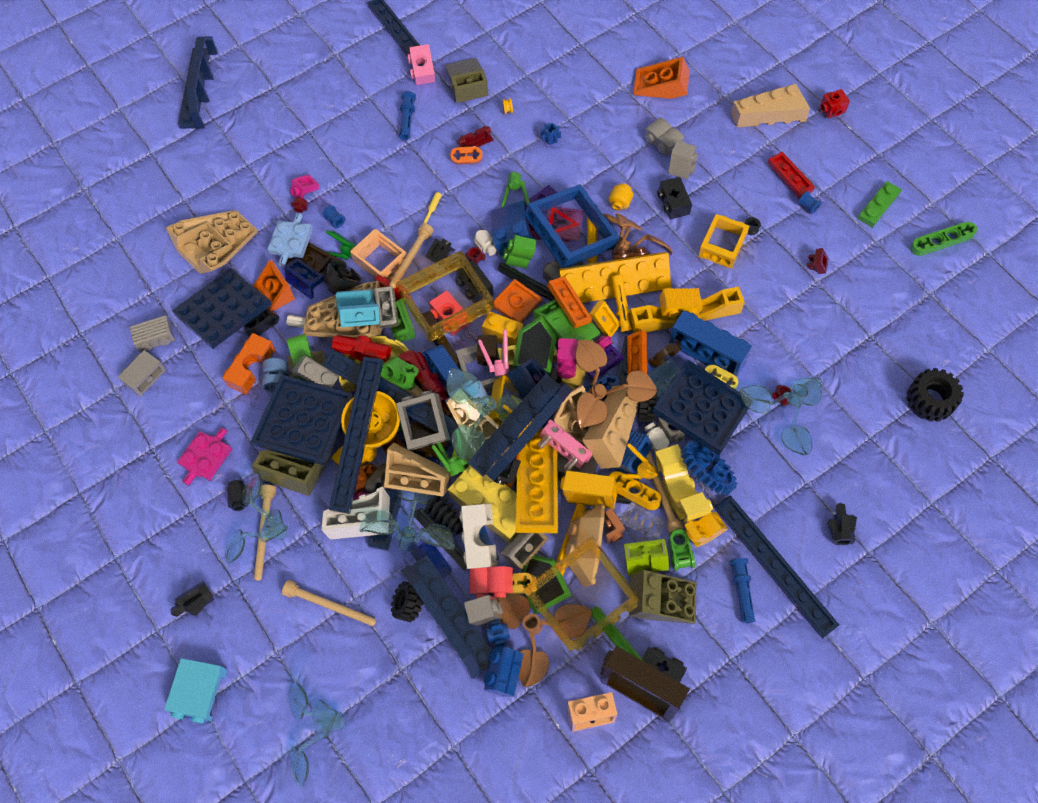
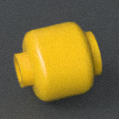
(621, 197)

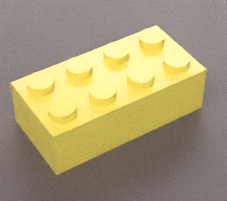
(475, 490)

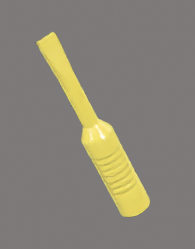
(433, 205)

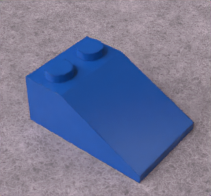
(509, 222)

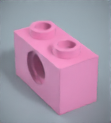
(421, 55)

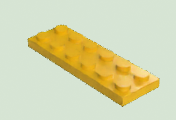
(639, 274)
(537, 488)

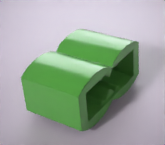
(519, 251)

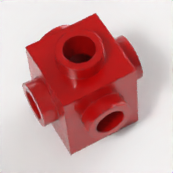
(834, 103)

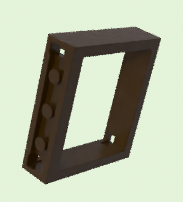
(643, 683)

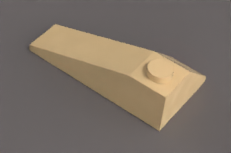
(467, 415)

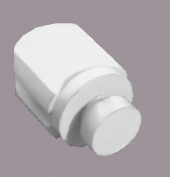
(485, 242)
(657, 437)

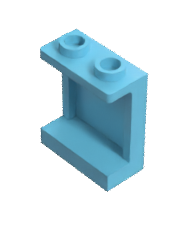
(357, 308)
(194, 690)

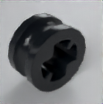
(754, 221)

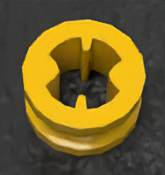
(507, 106)

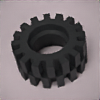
(645, 409)
(406, 603)

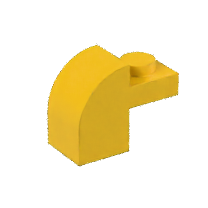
(705, 529)

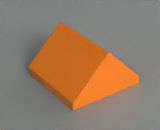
(274, 286)

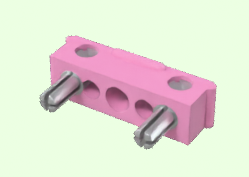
(565, 445)

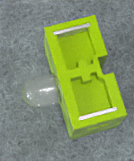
(646, 555)

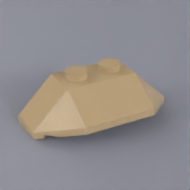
(566, 415)
(580, 530)

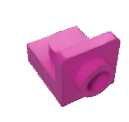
(303, 185)

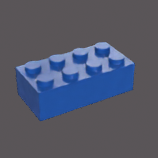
(710, 344)

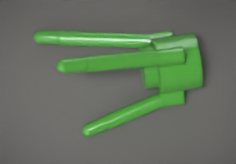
(514, 183)
(452, 465)

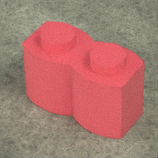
(491, 581)

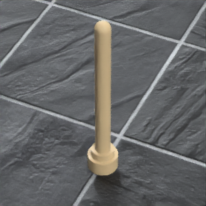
(424, 232)
(267, 494)
(673, 522)
(291, 589)

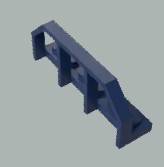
(194, 89)
(515, 424)
(449, 615)

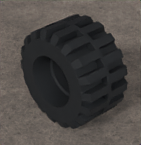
(941, 383)

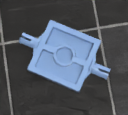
(290, 239)

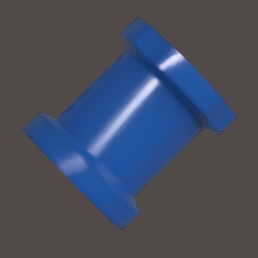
(809, 202)
(333, 216)

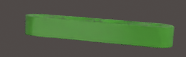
(944, 240)

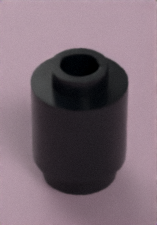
(234, 495)

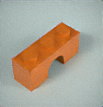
(254, 350)

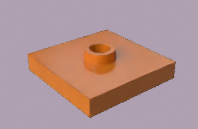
(517, 301)

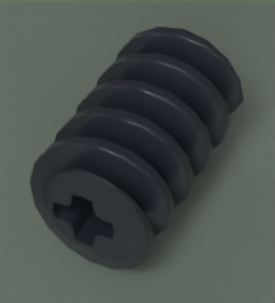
(444, 516)

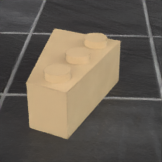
(414, 473)

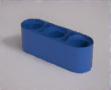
(440, 363)

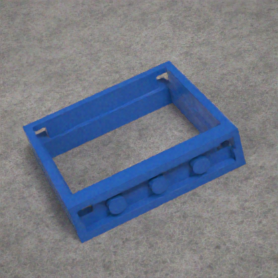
(551, 238)

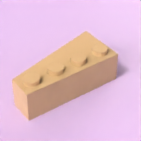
(610, 438)

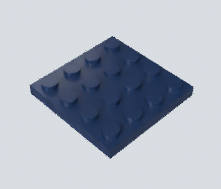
(221, 308)
(702, 407)
(302, 420)

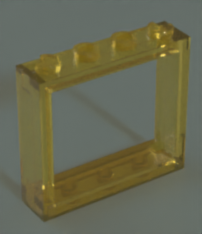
(434, 273)
(611, 618)

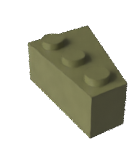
(287, 471)

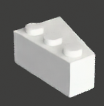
(344, 525)

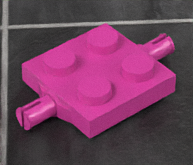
(204, 456)

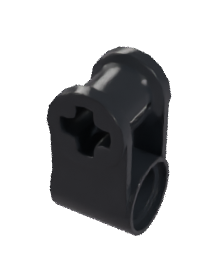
(261, 322)

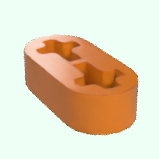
(466, 159)

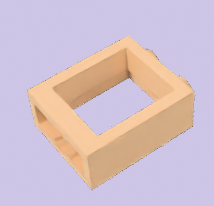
(368, 245)
(597, 708)

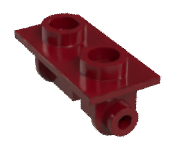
(480, 137)

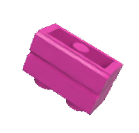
(566, 358)

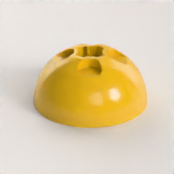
(384, 413)

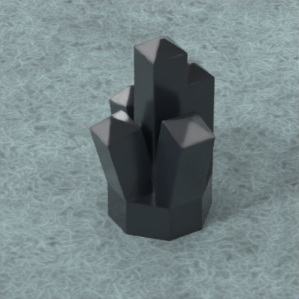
(842, 527)
(192, 600)

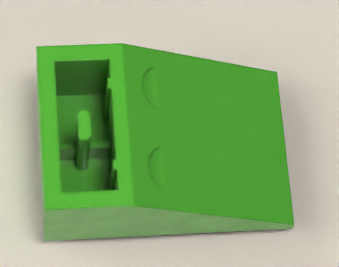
(560, 324)

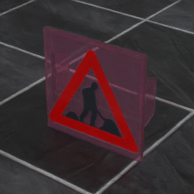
(566, 222)

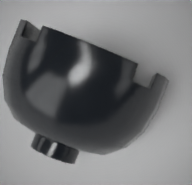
(339, 278)

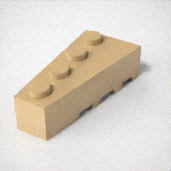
(774, 106)

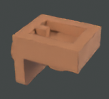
(613, 523)

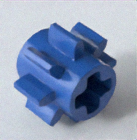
(550, 133)
(498, 633)

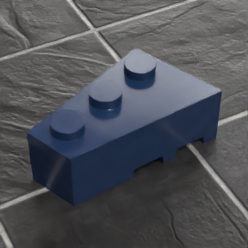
(526, 377)

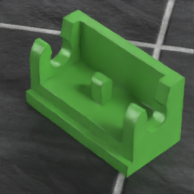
(405, 329)

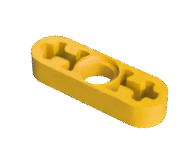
(637, 498)

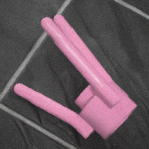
(501, 366)

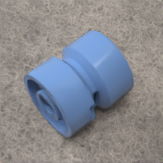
(272, 371)

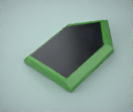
(535, 342)
(554, 590)

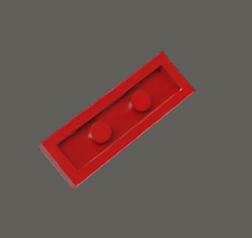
(790, 174)

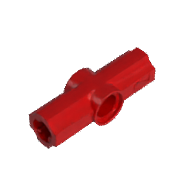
(361, 347)

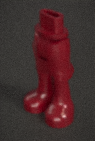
(427, 379)

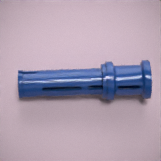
(407, 109)
(742, 582)

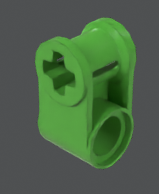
(399, 372)
(681, 555)

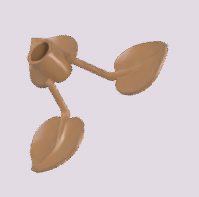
(623, 243)
(589, 407)
(517, 609)

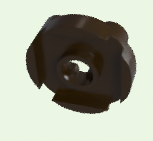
(670, 350)

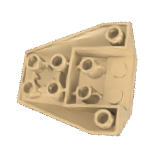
(211, 239)
(323, 318)

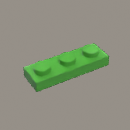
(879, 204)

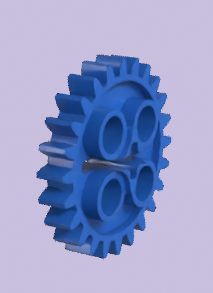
(718, 477)

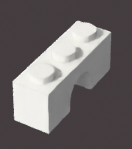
(477, 553)

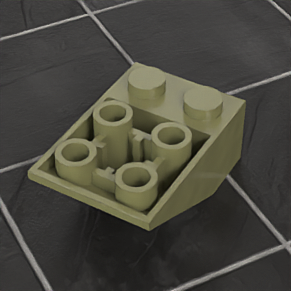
(467, 80)
(664, 598)

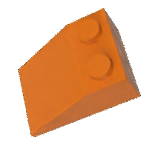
(663, 79)

